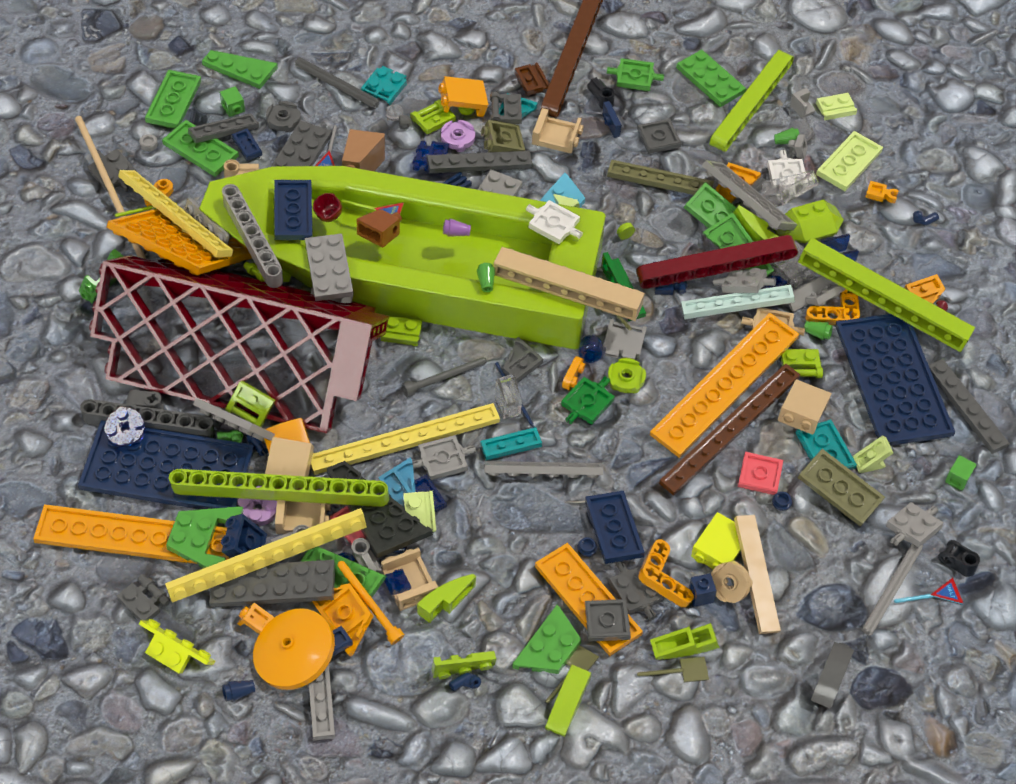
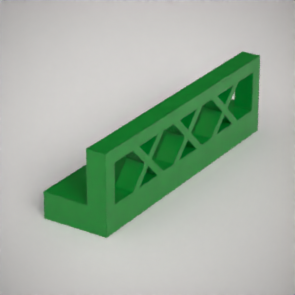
(615, 273)

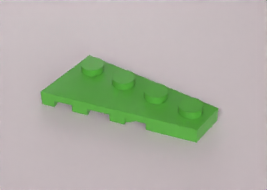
(245, 69)

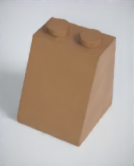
(364, 150)

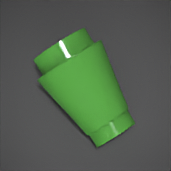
(784, 136)
(486, 276)
(819, 329)

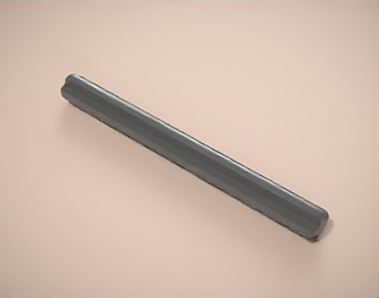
(337, 82)

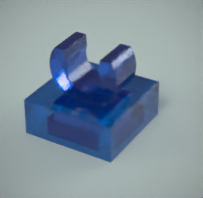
(397, 582)

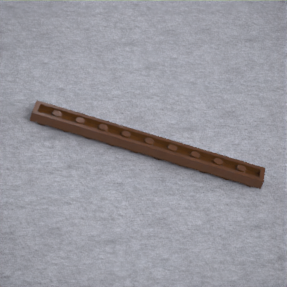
(729, 429)

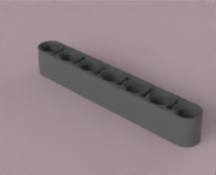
(95, 410)

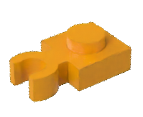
(878, 192)

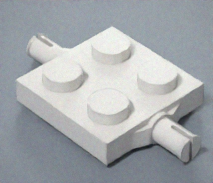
(784, 166)
(554, 222)

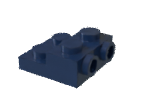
(241, 536)

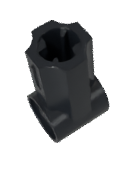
(601, 91)

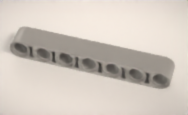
(252, 236)

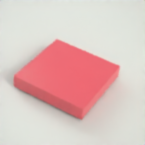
(760, 473)

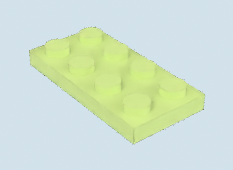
(849, 161)

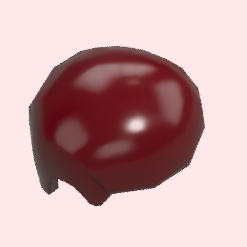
(327, 207)

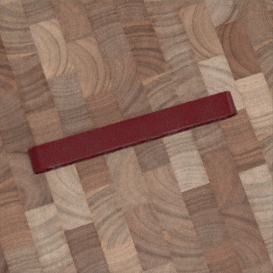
(716, 261)

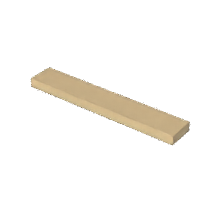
(755, 565)

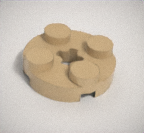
(741, 580)

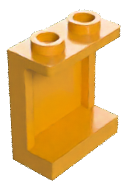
(463, 93)

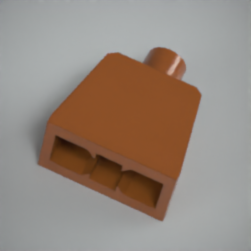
(379, 227)

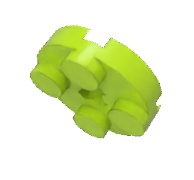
(626, 385)

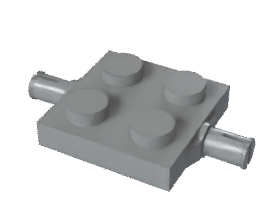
(744, 281)
(443, 457)
(914, 525)

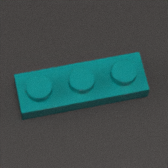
(511, 443)

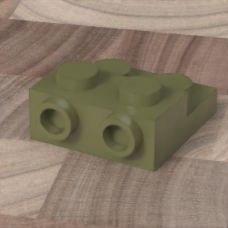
(502, 137)

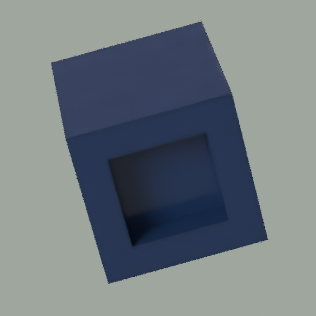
(702, 589)

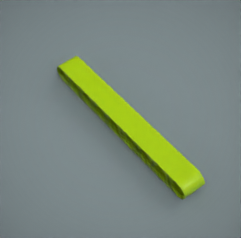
(751, 101)

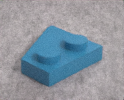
(400, 480)

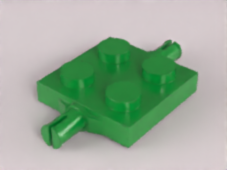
(587, 400)

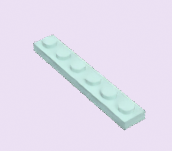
(737, 302)

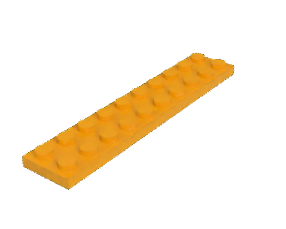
(723, 385)
(112, 533)

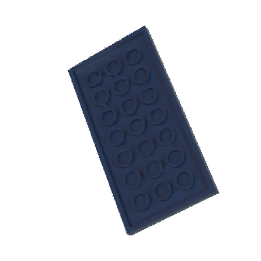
(894, 379)
(145, 468)

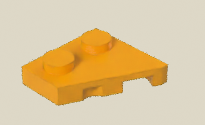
(927, 288)

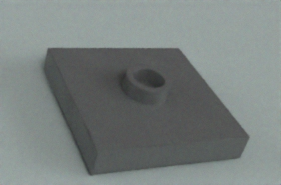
(659, 136)
(607, 620)

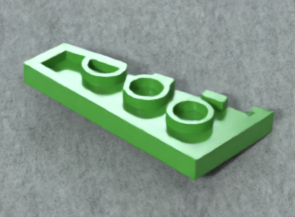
(730, 233)
(367, 577)

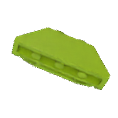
(813, 221)

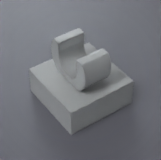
(798, 146)

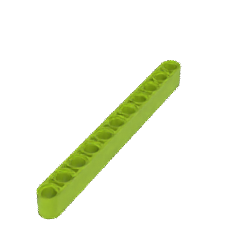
(271, 482)

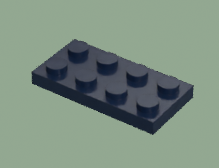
(292, 209)
(614, 527)

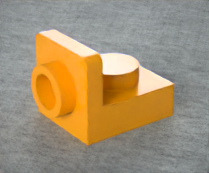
(254, 617)

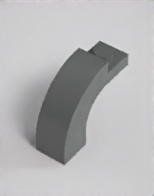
(832, 674)

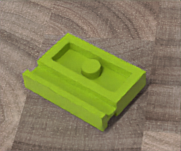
(403, 331)

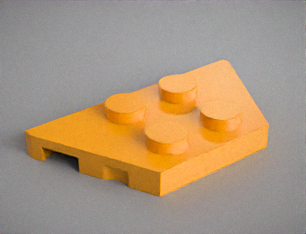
(346, 611)

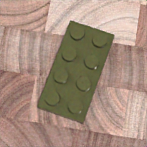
(841, 487)

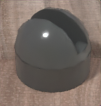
(404, 121)

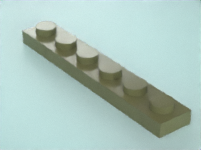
(656, 177)

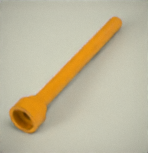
(394, 634)

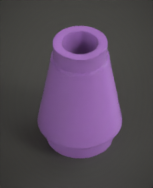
(455, 228)

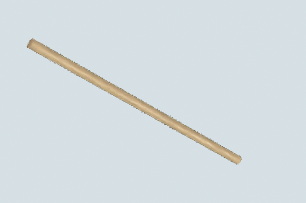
(104, 175)

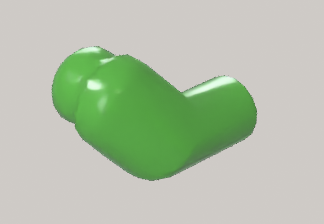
(235, 436)

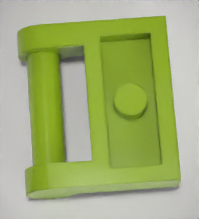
(434, 120)
(804, 362)
(253, 400)

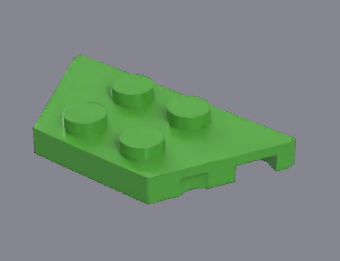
(550, 645)

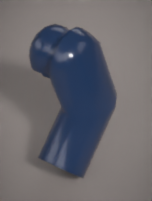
(925, 220)
(466, 680)

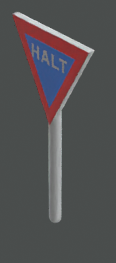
(327, 159)

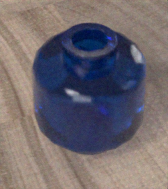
(590, 348)

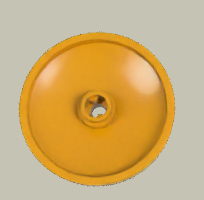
(293, 649)

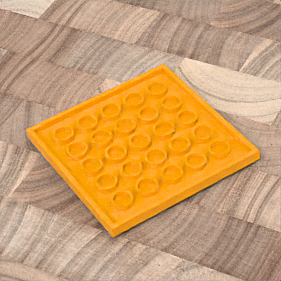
(168, 240)

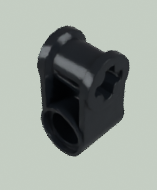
(960, 558)

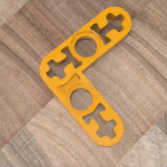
(841, 312)
(683, 595)

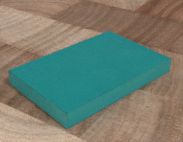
(828, 439)

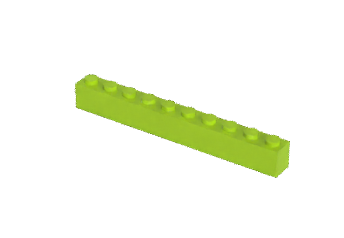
(886, 294)

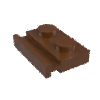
(531, 78)

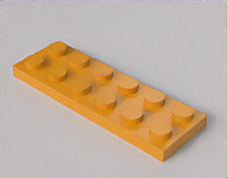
(577, 584)

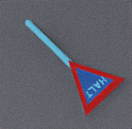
(946, 592)

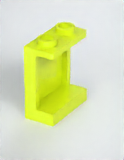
(717, 543)

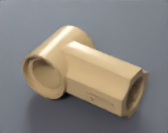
(233, 168)

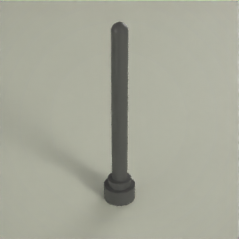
(409, 388)

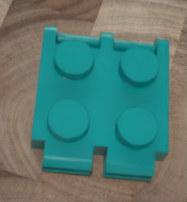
(385, 82)

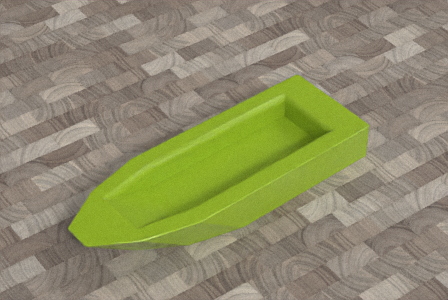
(422, 269)

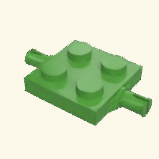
(635, 74)

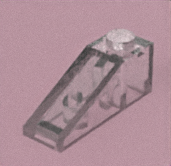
(785, 189)

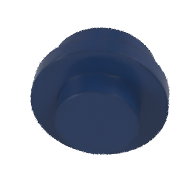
(782, 501)
(587, 547)

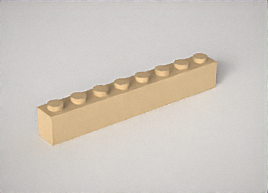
(568, 283)

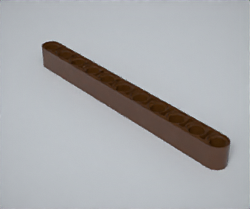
(570, 56)

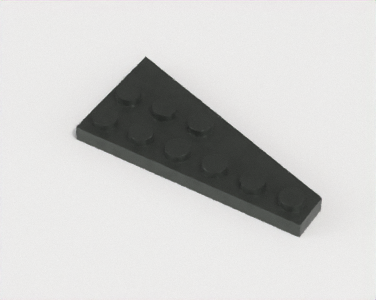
(387, 526)

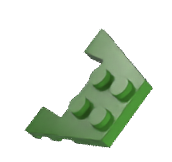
(194, 532)

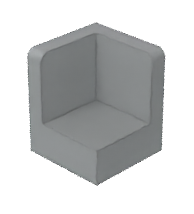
(800, 103)

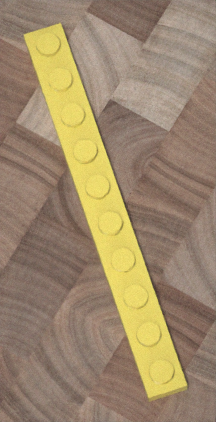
(176, 214)
(405, 438)
(265, 555)

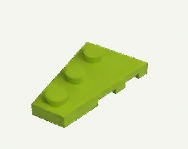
(456, 664)

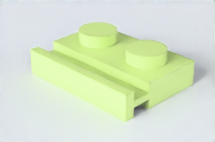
(836, 106)
(422, 506)

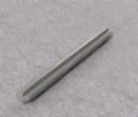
(891, 589)

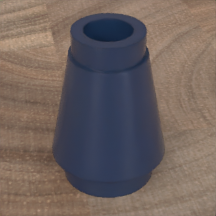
(237, 689)

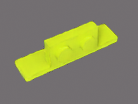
(170, 650)

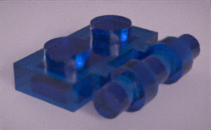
(436, 148)

